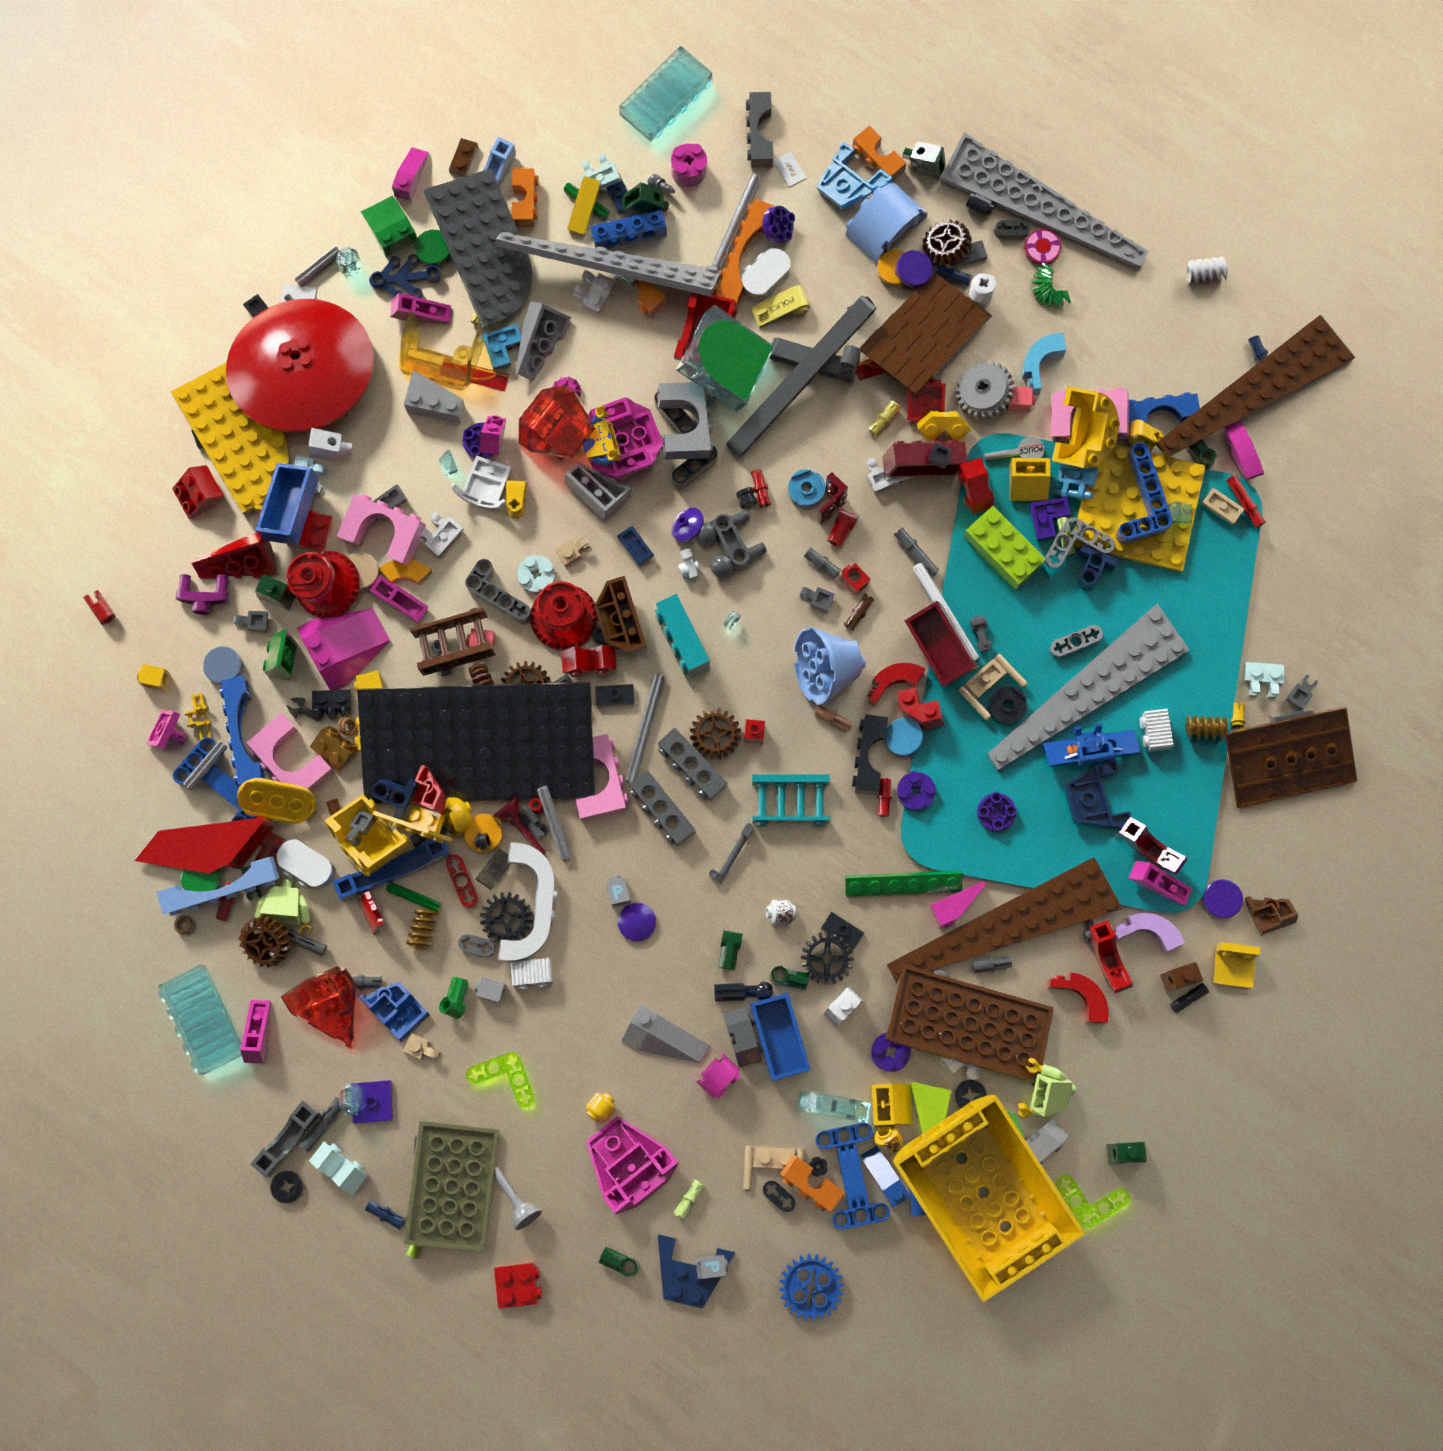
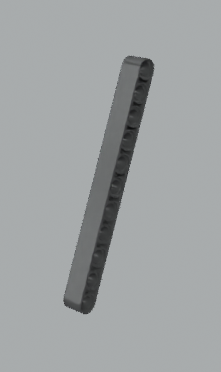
(801, 376)

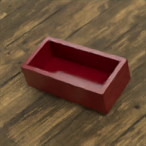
(911, 459)
(941, 644)

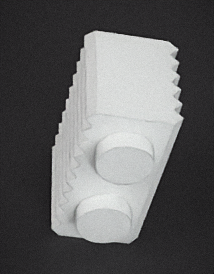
(1157, 730)
(531, 972)

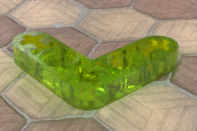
(503, 1069)
(1085, 1207)

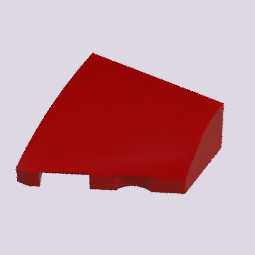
(429, 792)
(371, 912)

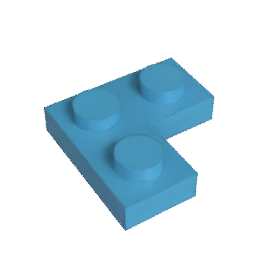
(498, 341)

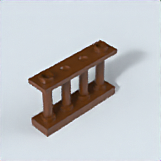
(464, 654)

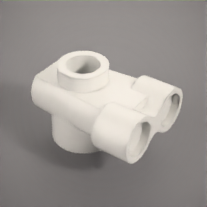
(690, 567)

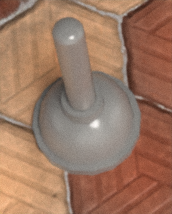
(524, 1212)

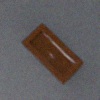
(463, 157)

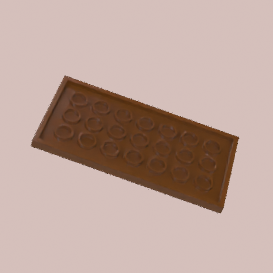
(968, 1023)

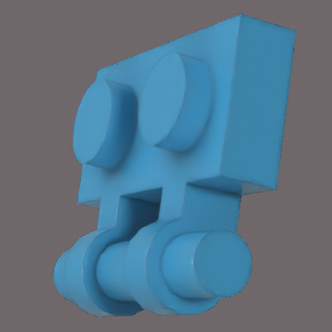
(1076, 476)

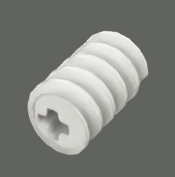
(1206, 268)
(982, 289)

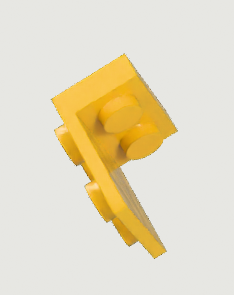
(1235, 964)

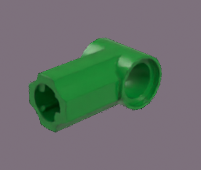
(453, 1003)

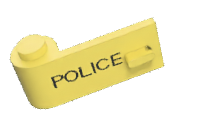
(788, 301)

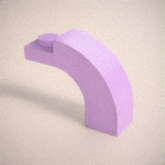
(1159, 927)

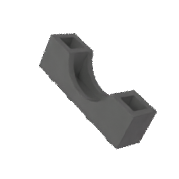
(761, 149)
(296, 1127)

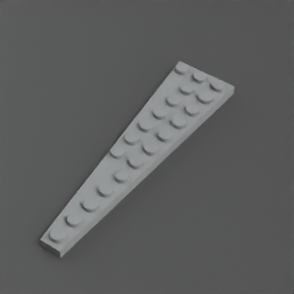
(985, 173)
(662, 272)
(1126, 662)

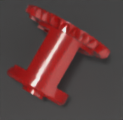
(324, 582)
(563, 616)

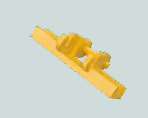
(196, 710)

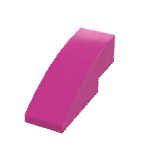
(1243, 450)
(398, 598)

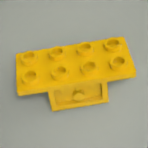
(420, 819)

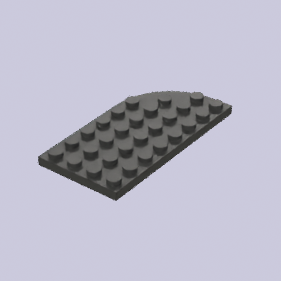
(470, 219)

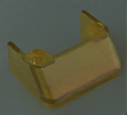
(442, 369)

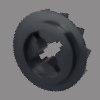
(962, 1089)
(278, 1182)

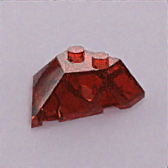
(326, 1003)

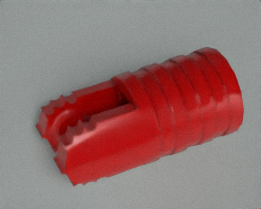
(100, 609)

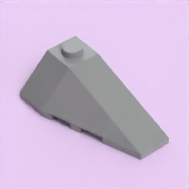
(540, 333)
(657, 1035)

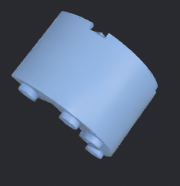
(883, 220)

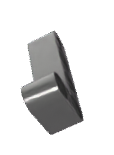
(500, 595)

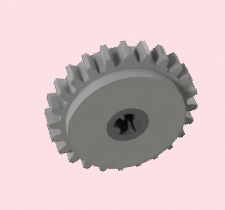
(981, 402)

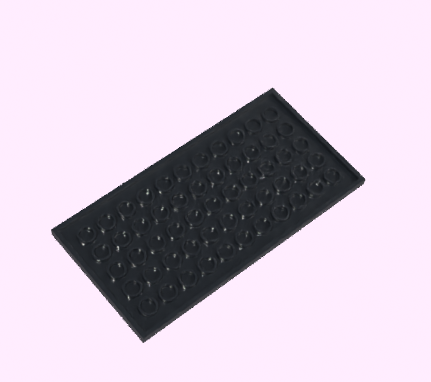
(480, 739)

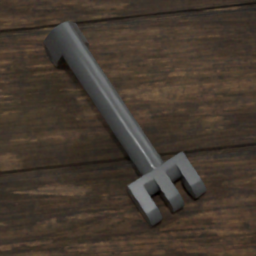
(745, 834)

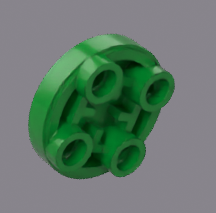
(431, 248)
(200, 881)

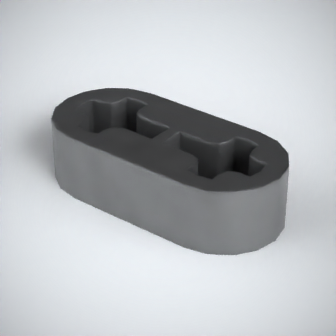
(478, 941)

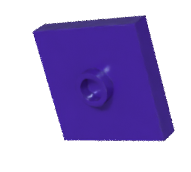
(378, 1102)

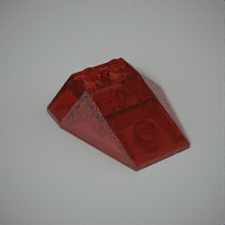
(555, 423)

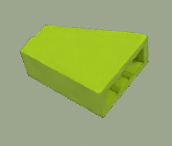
(930, 1104)

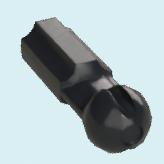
(740, 991)

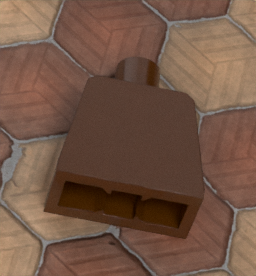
(1181, 977)

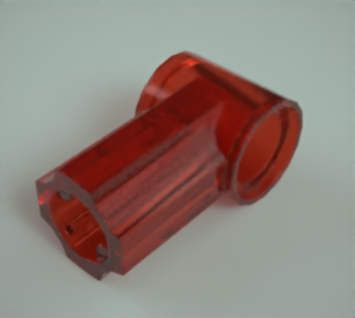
(270, 846)

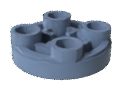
(222, 664)

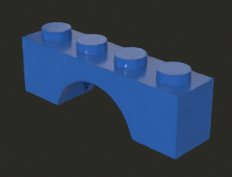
(1179, 406)

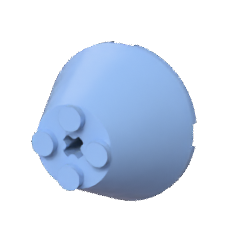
(825, 664)

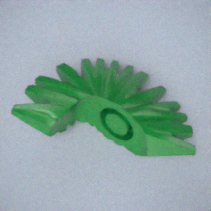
(1046, 289)

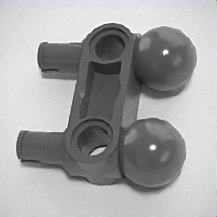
(730, 543)

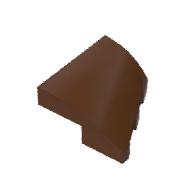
(1271, 913)

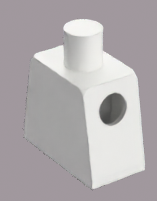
(327, 445)
(843, 1006)

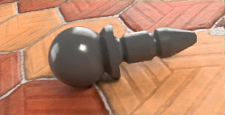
(658, 182)

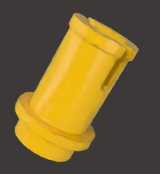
(1238, 715)

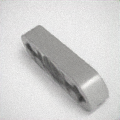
(1061, 641)

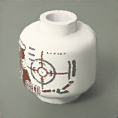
(781, 912)

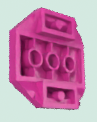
(641, 434)

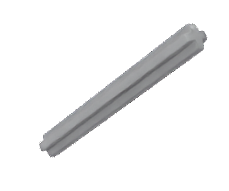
(736, 221)
(644, 729)

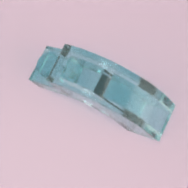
(833, 1106)

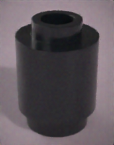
(979, 204)

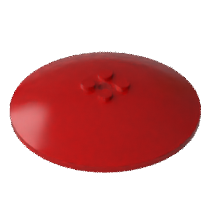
(306, 391)

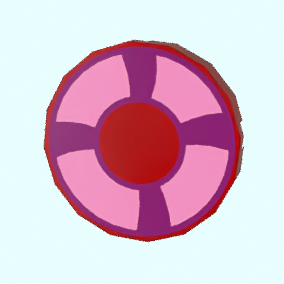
(1042, 246)

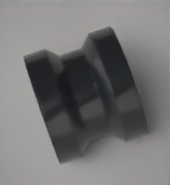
(746, 497)

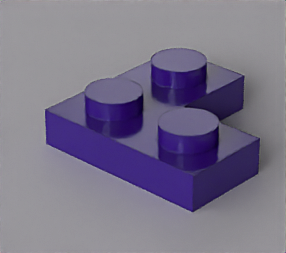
(1043, 515)

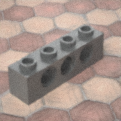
(675, 740)
(647, 782)

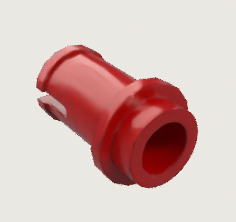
(536, 802)

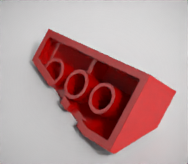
(240, 558)

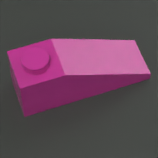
(409, 174)
(424, 309)
(1160, 882)
(951, 908)
(256, 1032)

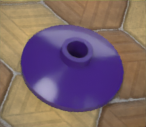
(687, 524)

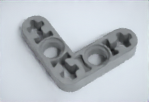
(1079, 535)

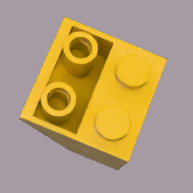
(1029, 479)
(891, 1104)

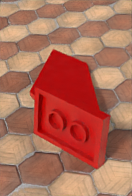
(207, 846)

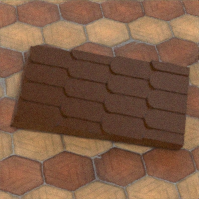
(925, 333)
(1291, 756)

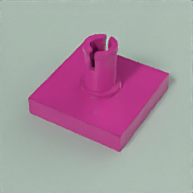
(165, 730)

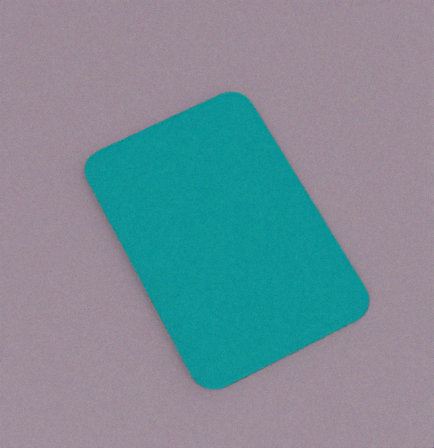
(1166, 789)

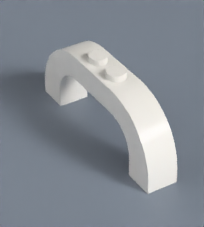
(543, 914)

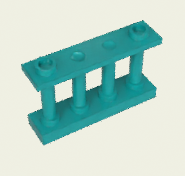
(781, 782)

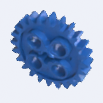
(829, 1290)

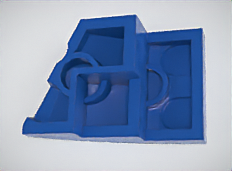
(396, 1009)

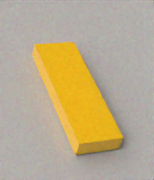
(584, 205)

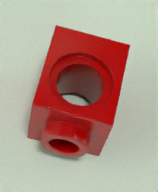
(855, 586)
(754, 731)

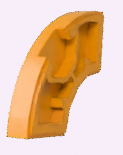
(415, 571)

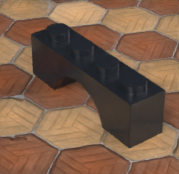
(867, 778)

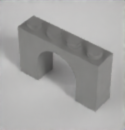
(691, 398)

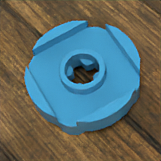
(804, 498)

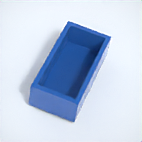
(287, 504)
(780, 1037)

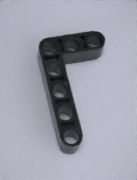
(684, 469)

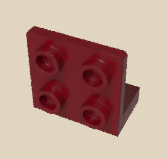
(838, 492)

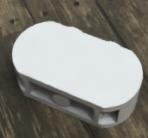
(765, 274)
(305, 864)

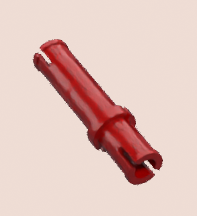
(1249, 507)

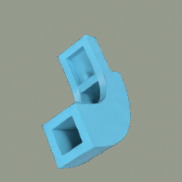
(1045, 348)

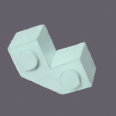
(339, 1168)

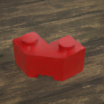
(975, 477)
(590, 661)
(926, 715)

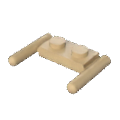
(986, 679)
(767, 1158)

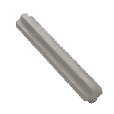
(554, 823)

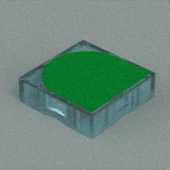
(725, 358)

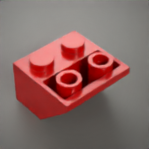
(197, 491)

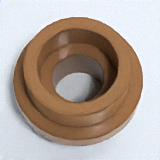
(351, 726)
(178, 923)

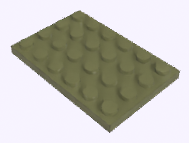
(451, 1186)

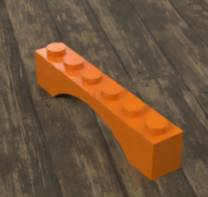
(731, 284)

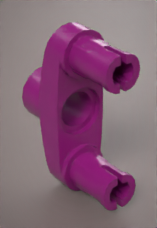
(202, 600)

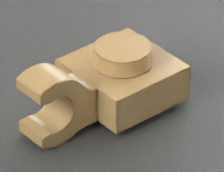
(570, 552)
(418, 1047)

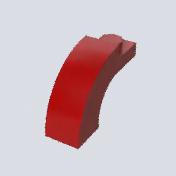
(894, 674)

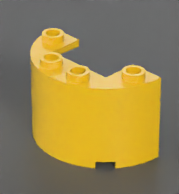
(1093, 429)
(376, 847)

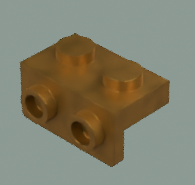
(333, 747)

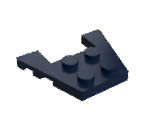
(1088, 799)
(681, 1280)

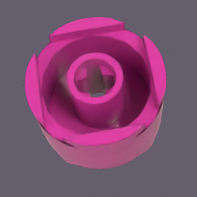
(688, 164)
(718, 1076)

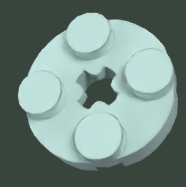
(530, 565)

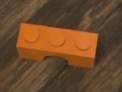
(866, 145)
(525, 182)
(797, 1173)

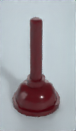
(509, 813)

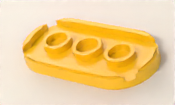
(276, 800)

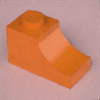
(651, 298)

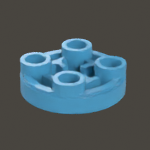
(904, 737)

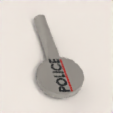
(1028, 448)

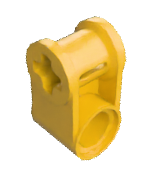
(1144, 433)
(515, 496)

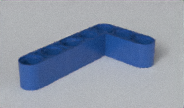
(1148, 497)

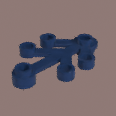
(402, 276)

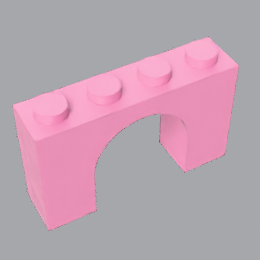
(1063, 415)
(364, 511)
(265, 746)
(611, 798)

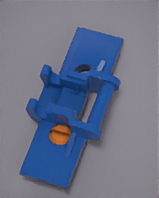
(1072, 750)

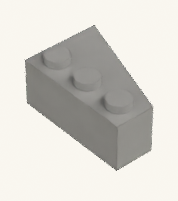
(432, 400)
(596, 490)

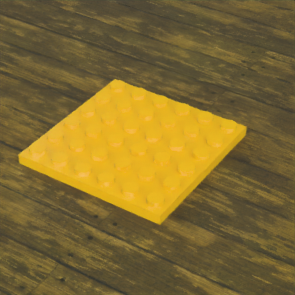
(1119, 501)

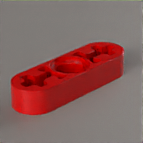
(461, 866)

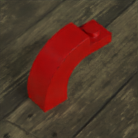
(1108, 958)
(1092, 995)

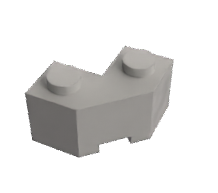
(1046, 1140)

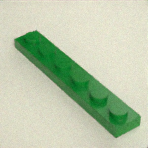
(903, 883)

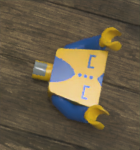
(602, 444)

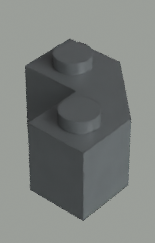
(742, 1036)

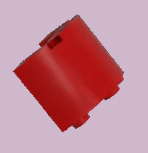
(697, 306)

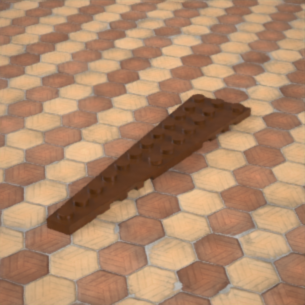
(1290, 366)
(1054, 905)

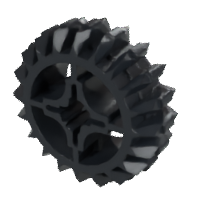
(498, 919)
(818, 957)

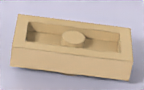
(1222, 506)

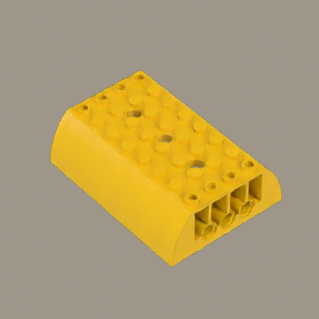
(1016, 1193)

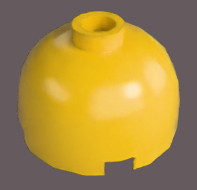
(457, 816)

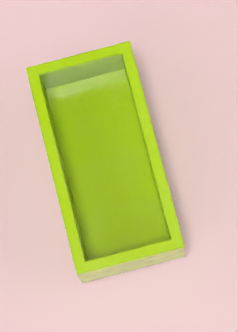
(1004, 547)

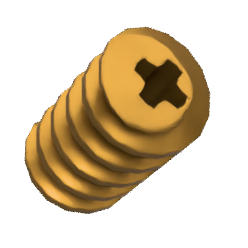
(1206, 727)
(422, 929)

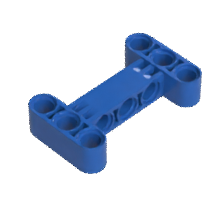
(214, 777)
(852, 1176)

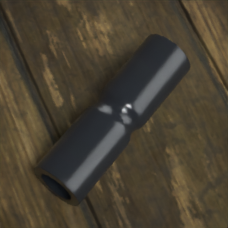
(1186, 999)

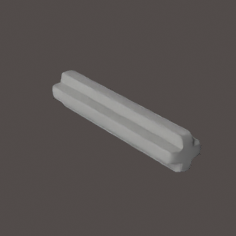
(317, 266)
(205, 765)

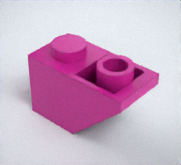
(492, 435)

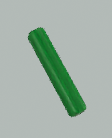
(598, 209)
(413, 897)

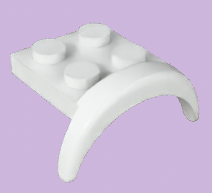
(485, 484)

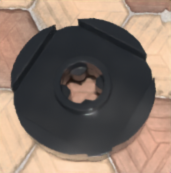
(1018, 705)

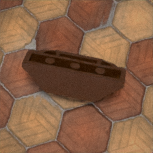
(619, 617)

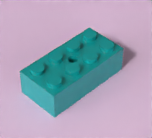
(683, 636)

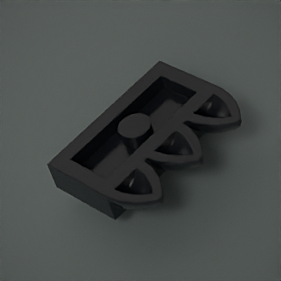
(331, 702)

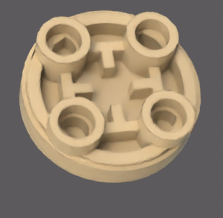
(367, 569)

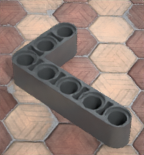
(838, 368)

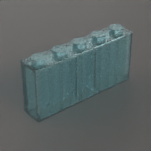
(666, 94)
(200, 1019)

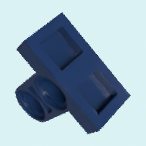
(1091, 570)
(390, 796)

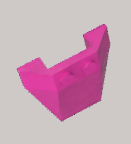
(343, 644)
(628, 1164)

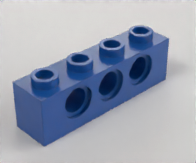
(629, 230)

